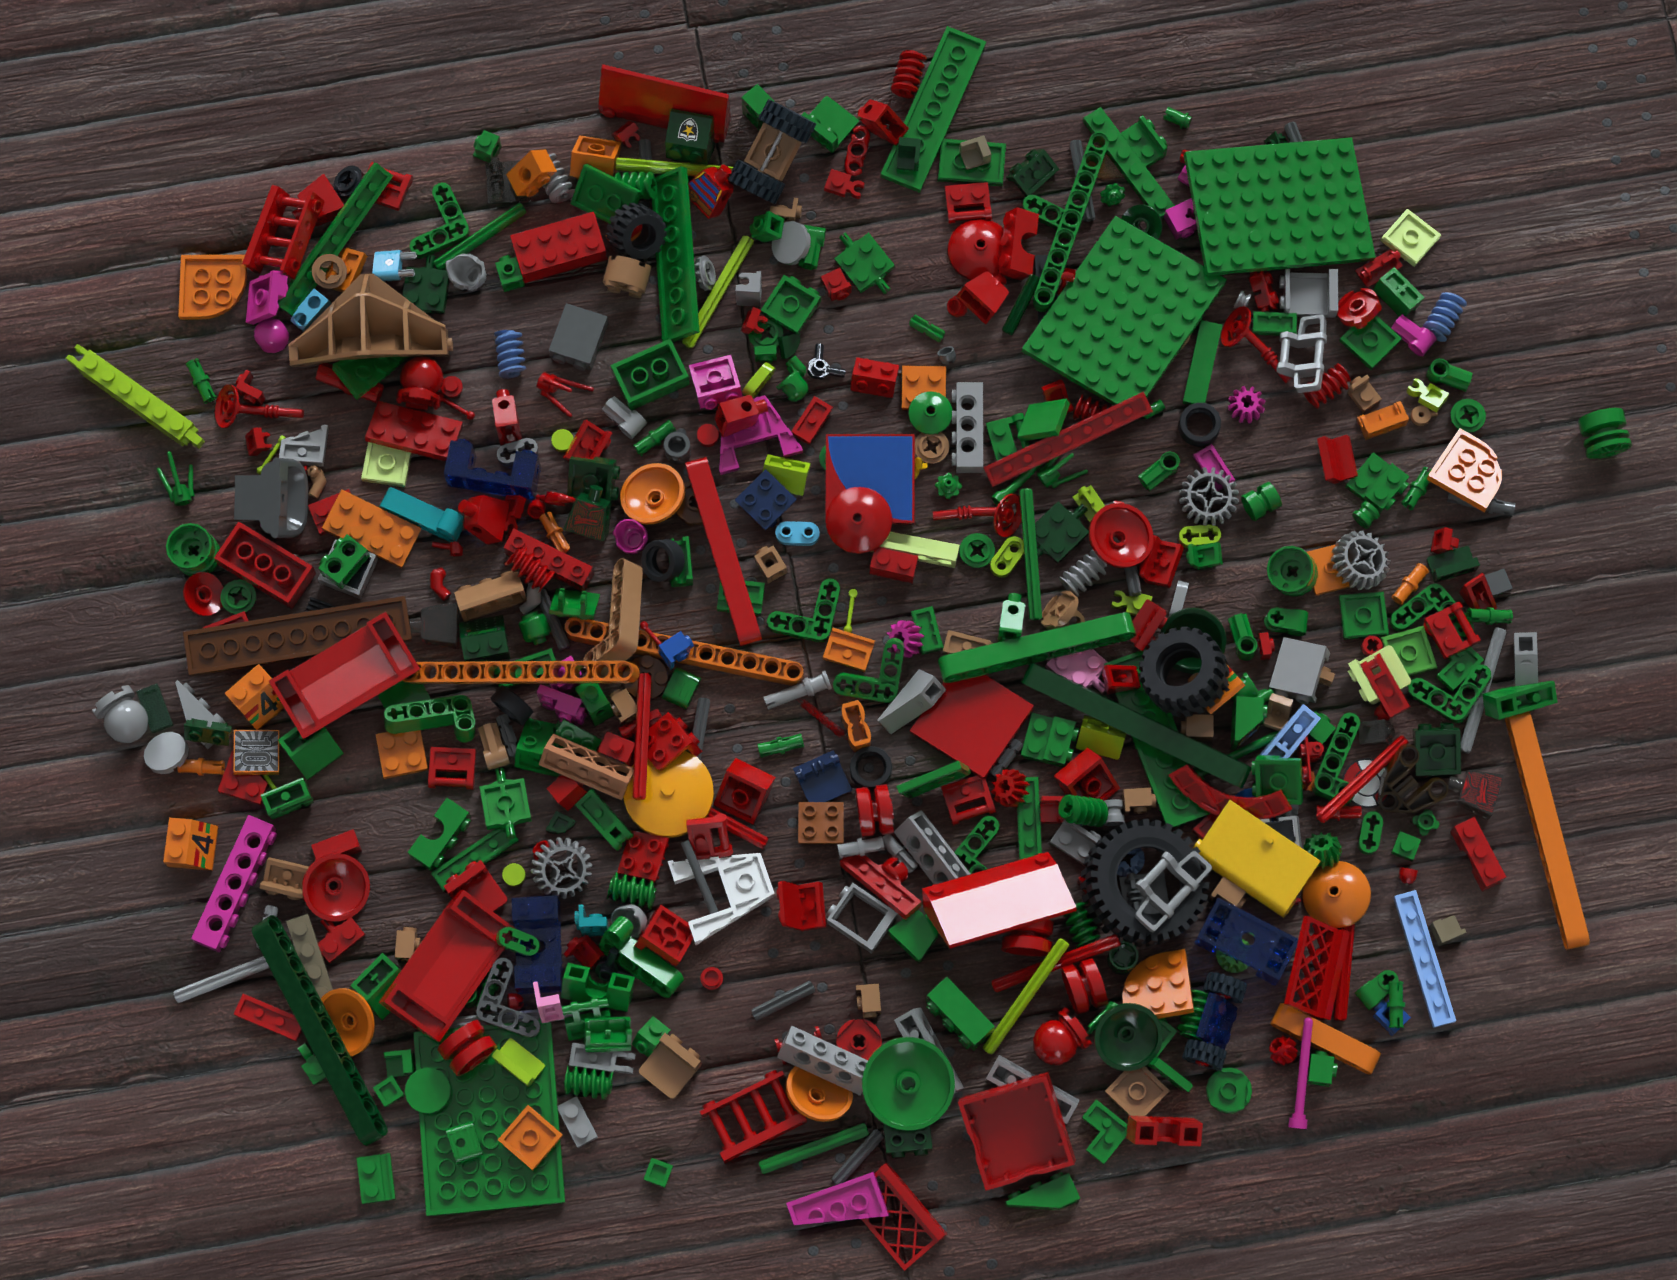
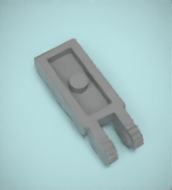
(599, 1060)

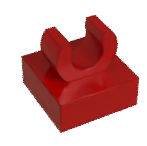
(625, 132)
(751, 321)
(255, 441)
(1443, 540)

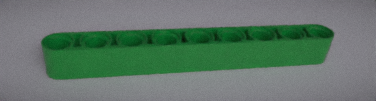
(1073, 212)
(1036, 647)

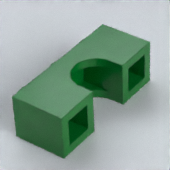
(431, 852)
(580, 987)

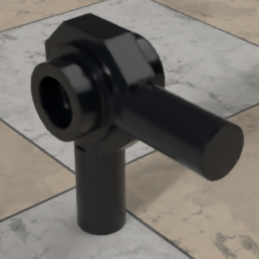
(819, 368)
(607, 966)

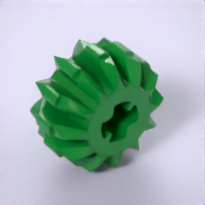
(1324, 848)

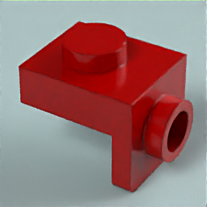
(1056, 391)
(248, 392)
(585, 951)

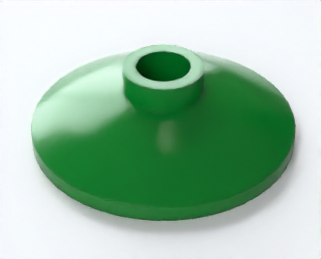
(934, 422)

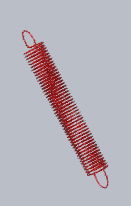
(823, 718)

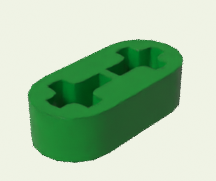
(1364, 832)
(519, 936)

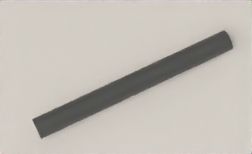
(700, 879)

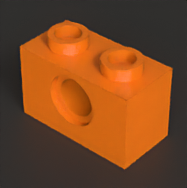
(531, 173)

